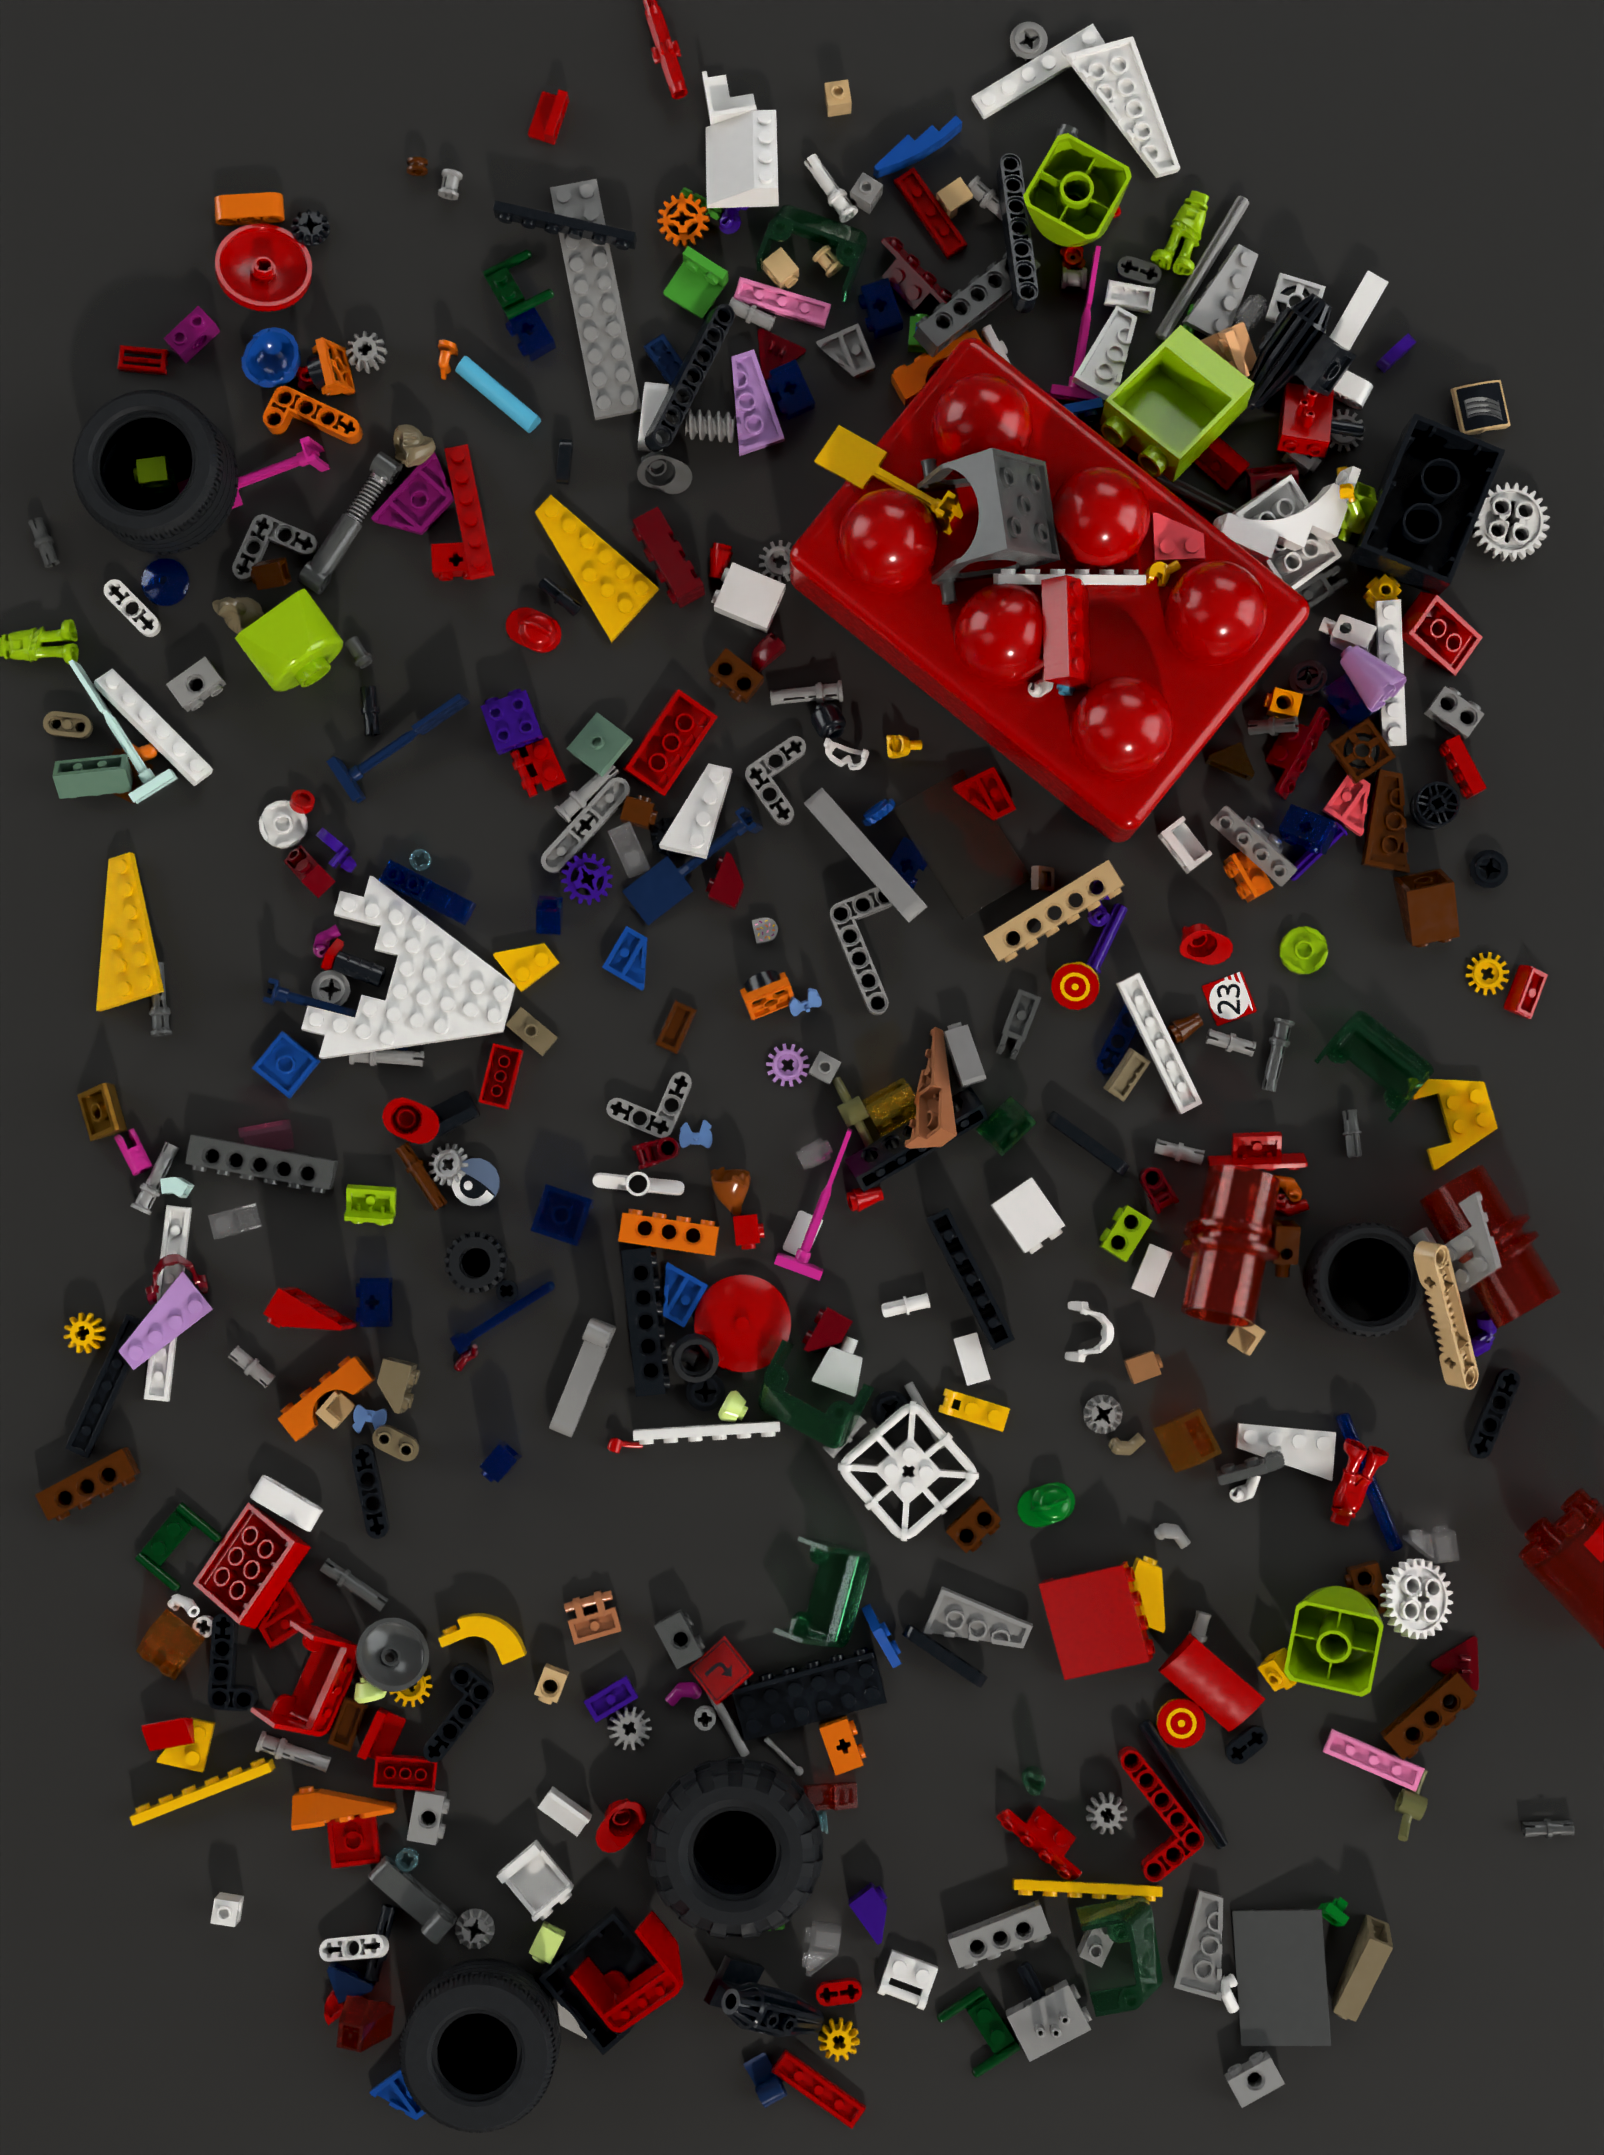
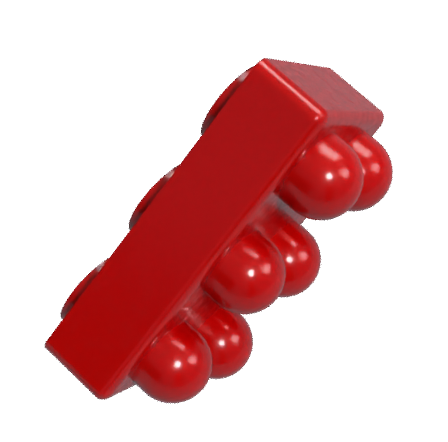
(1161, 658)

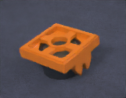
(330, 368)
(766, 993)

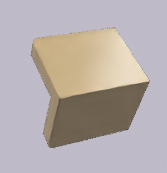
(954, 196)
(1246, 1338)
(335, 1409)

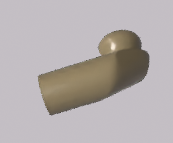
(1126, 1447)

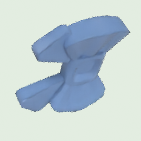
(813, 1000)
(688, 1137)
(361, 1415)

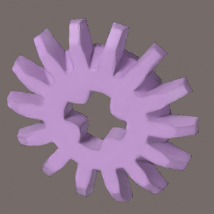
(797, 1064)

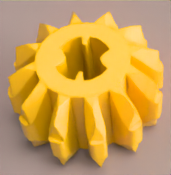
(78, 1326)
(849, 2039)

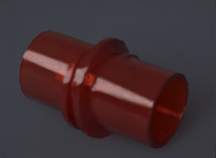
(1230, 1245)
(1523, 1278)

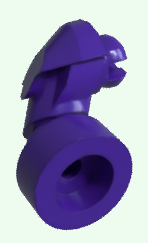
(730, 220)
(1098, 916)
(1485, 1340)

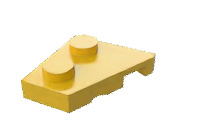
(526, 964)
(192, 1755)

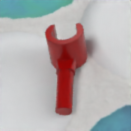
(615, 1445)

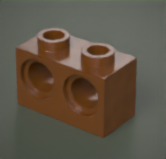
(739, 672)
(968, 1520)
(1372, 1586)

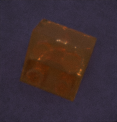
(1187, 1440)
(170, 1644)

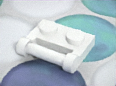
(910, 1971)

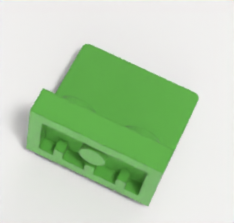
(696, 283)

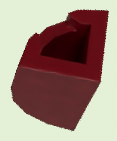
(766, 652)

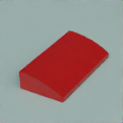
(670, 742)
(1211, 1683)

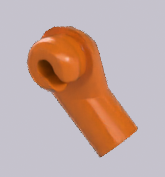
(146, 752)
(1290, 1188)

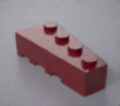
(668, 558)

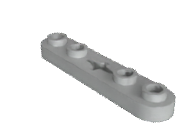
(570, 843)

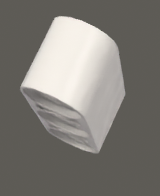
(1352, 390)
(652, 399)
(286, 1503)

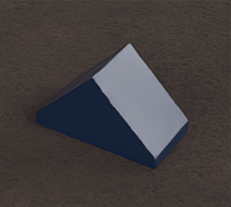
(348, 1982)

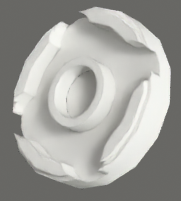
(282, 825)

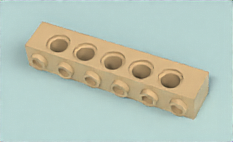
(998, 939)

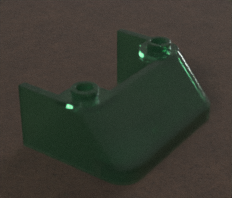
(847, 240)
(1381, 1057)
(827, 1428)
(833, 1596)
(1130, 1922)

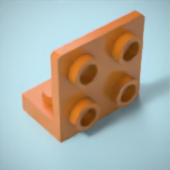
(1249, 878)

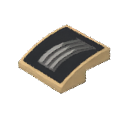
(1480, 407)

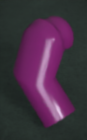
(323, 939)
(683, 1689)

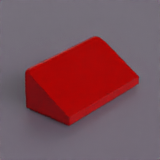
(1525, 991)
(169, 1733)

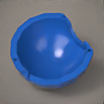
(271, 358)

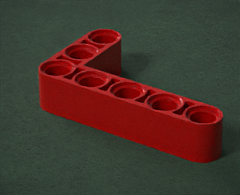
(1165, 1810)

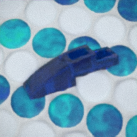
(427, 892)

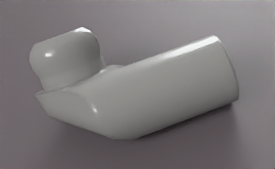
(1172, 1531)

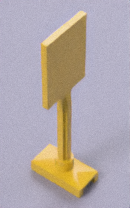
(860, 461)

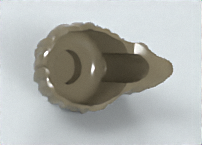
(412, 446)
(238, 612)

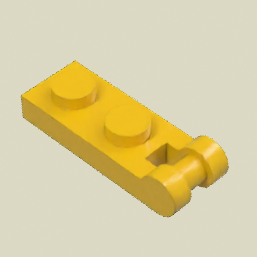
(975, 1410)

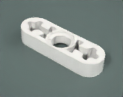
(132, 598)
(344, 1943)

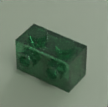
(1002, 1127)

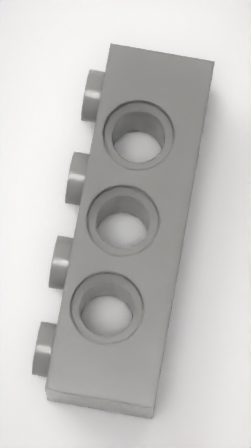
(985, 1930)

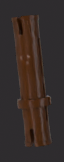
(421, 1176)

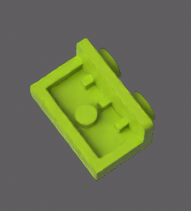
(370, 1204)

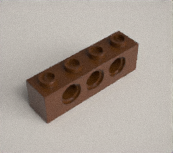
(52, 1497)
(1431, 1701)

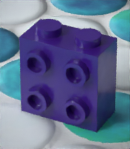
(511, 721)

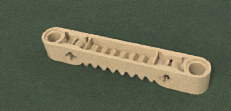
(1439, 1280)

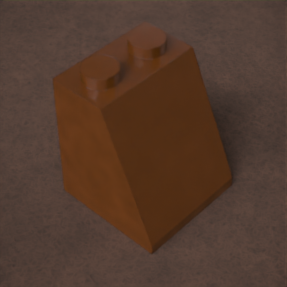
(1427, 907)

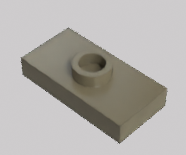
(531, 1031)
(1126, 1074)

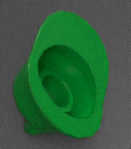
(1046, 1504)

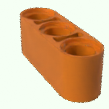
(249, 208)

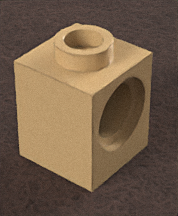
(837, 98)
(781, 269)
(553, 1673)

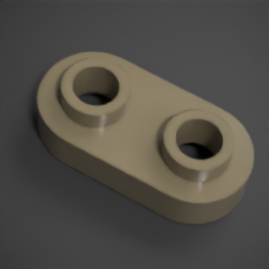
(68, 726)
(396, 1441)

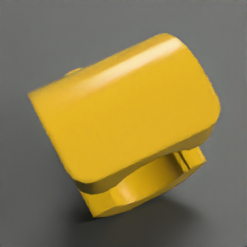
(1161, 571)
(900, 746)

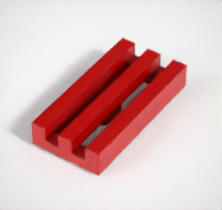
(143, 369)

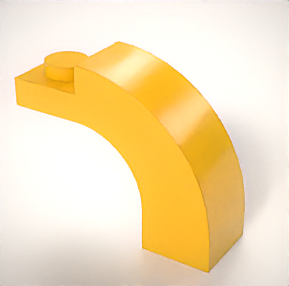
(490, 1627)

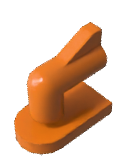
(446, 349)

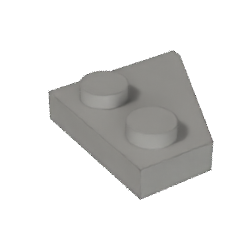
(849, 350)

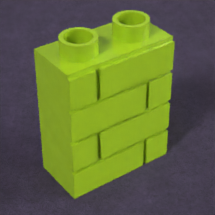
(1175, 405)

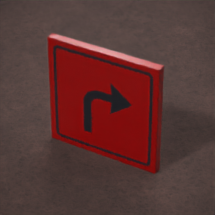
(721, 1670)

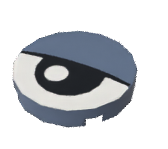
(479, 1183)

